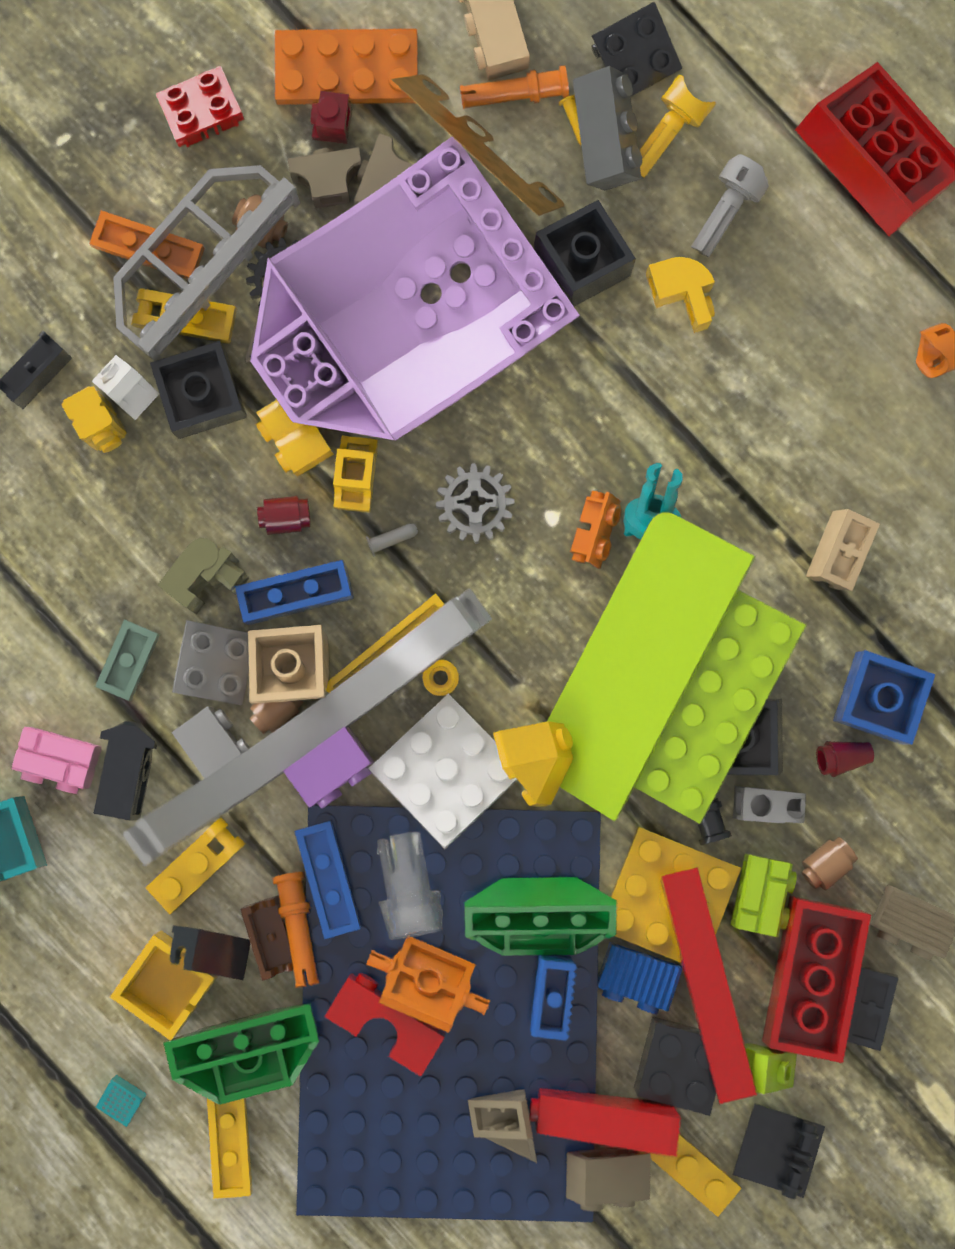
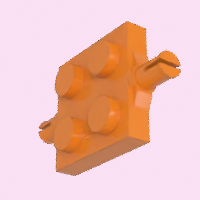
(427, 983)

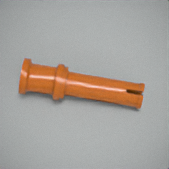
(532, 87)
(294, 912)

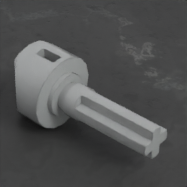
(743, 180)

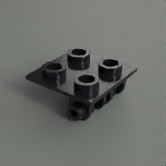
(638, 48)
(779, 1151)

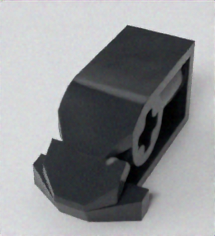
(125, 771)

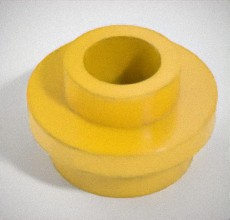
(449, 686)

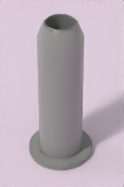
(392, 537)

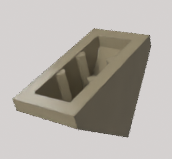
(504, 1121)

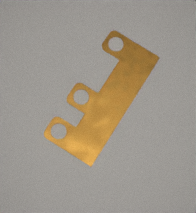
(474, 143)

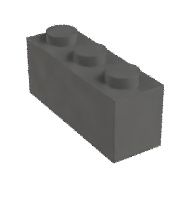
(607, 128)

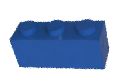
(294, 592)

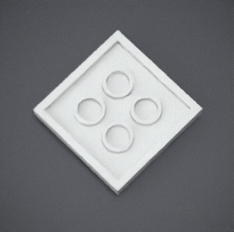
(444, 771)

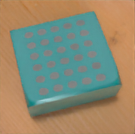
(121, 1100)

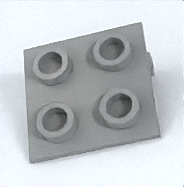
(212, 663)

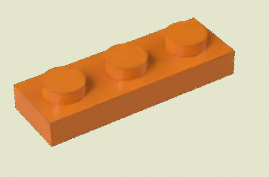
(125, 237)

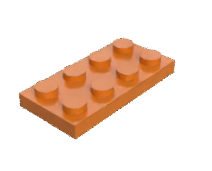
(345, 63)

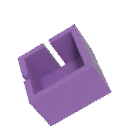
(329, 767)

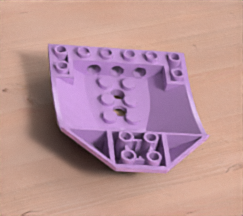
(345, 312)

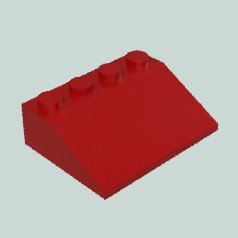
(880, 147)

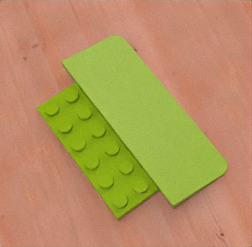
(672, 674)

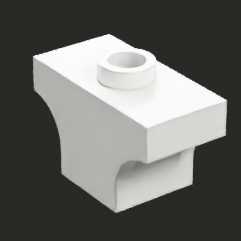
(125, 387)

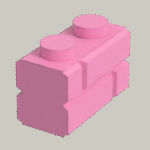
(56, 759)

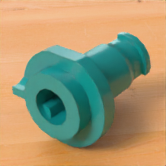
(643, 509)

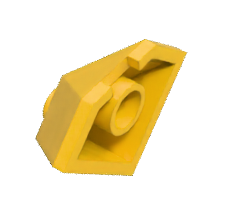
(537, 758)

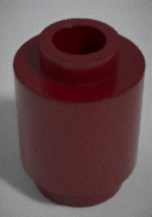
(284, 515)

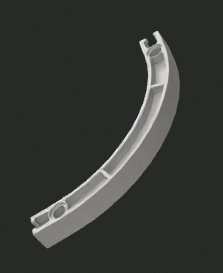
(340, 708)

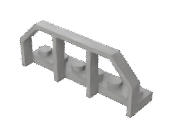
(227, 255)

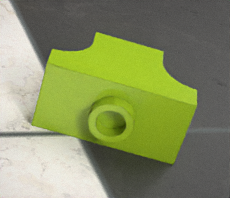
(770, 1068)

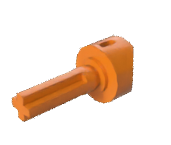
(936, 347)

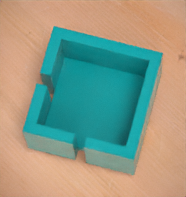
(18, 840)

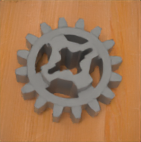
(492, 503)

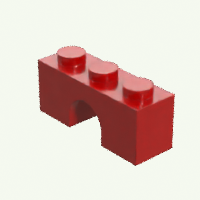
(359, 1003)

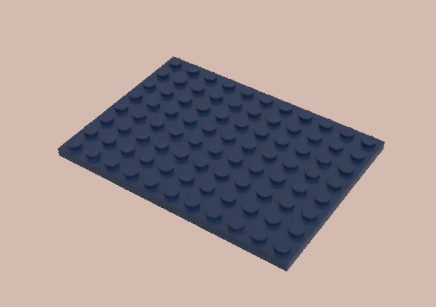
(405, 1142)

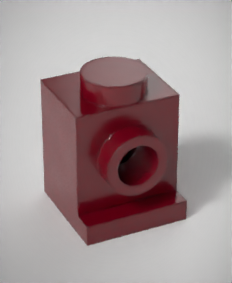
(331, 117)

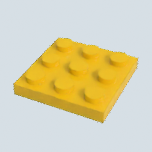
(640, 897)

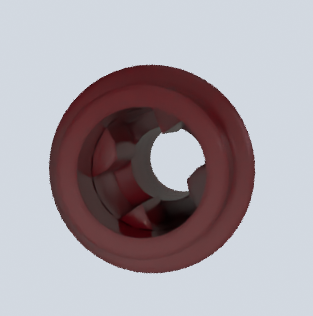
(841, 757)

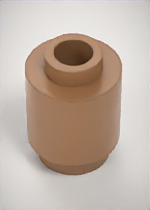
(274, 714)
(828, 864)

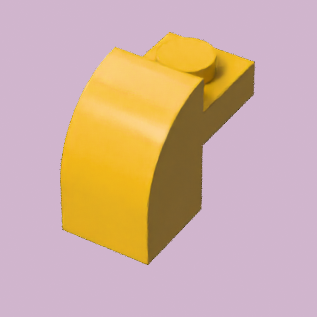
(683, 280)

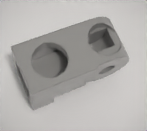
(768, 805)

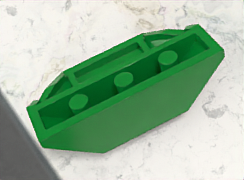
(540, 916)
(244, 1054)

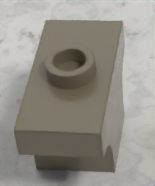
(380, 168)
(326, 174)

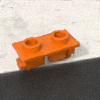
(602, 513)

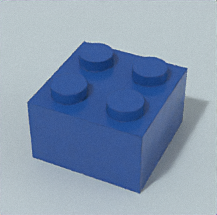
(884, 697)

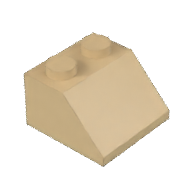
(288, 664)

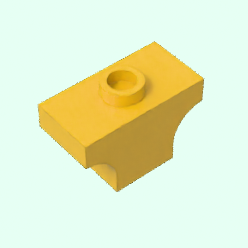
(355, 473)

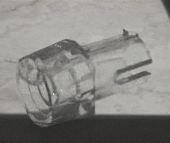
(410, 903)

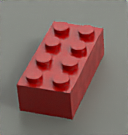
(816, 979)

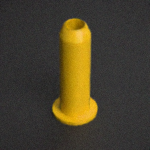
(570, 108)

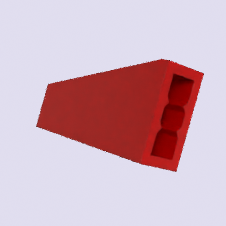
(607, 1120)

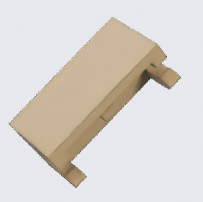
(843, 549)

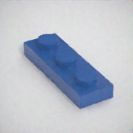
(328, 879)

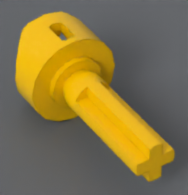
(682, 109)

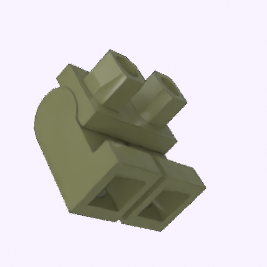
(196, 567)

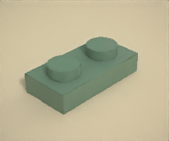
(127, 660)

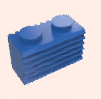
(638, 978)
(553, 997)

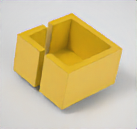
(161, 991)

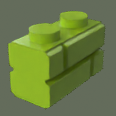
(763, 895)

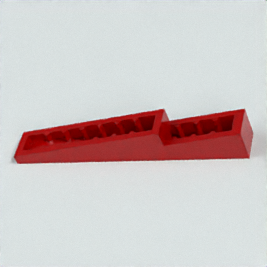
(708, 985)

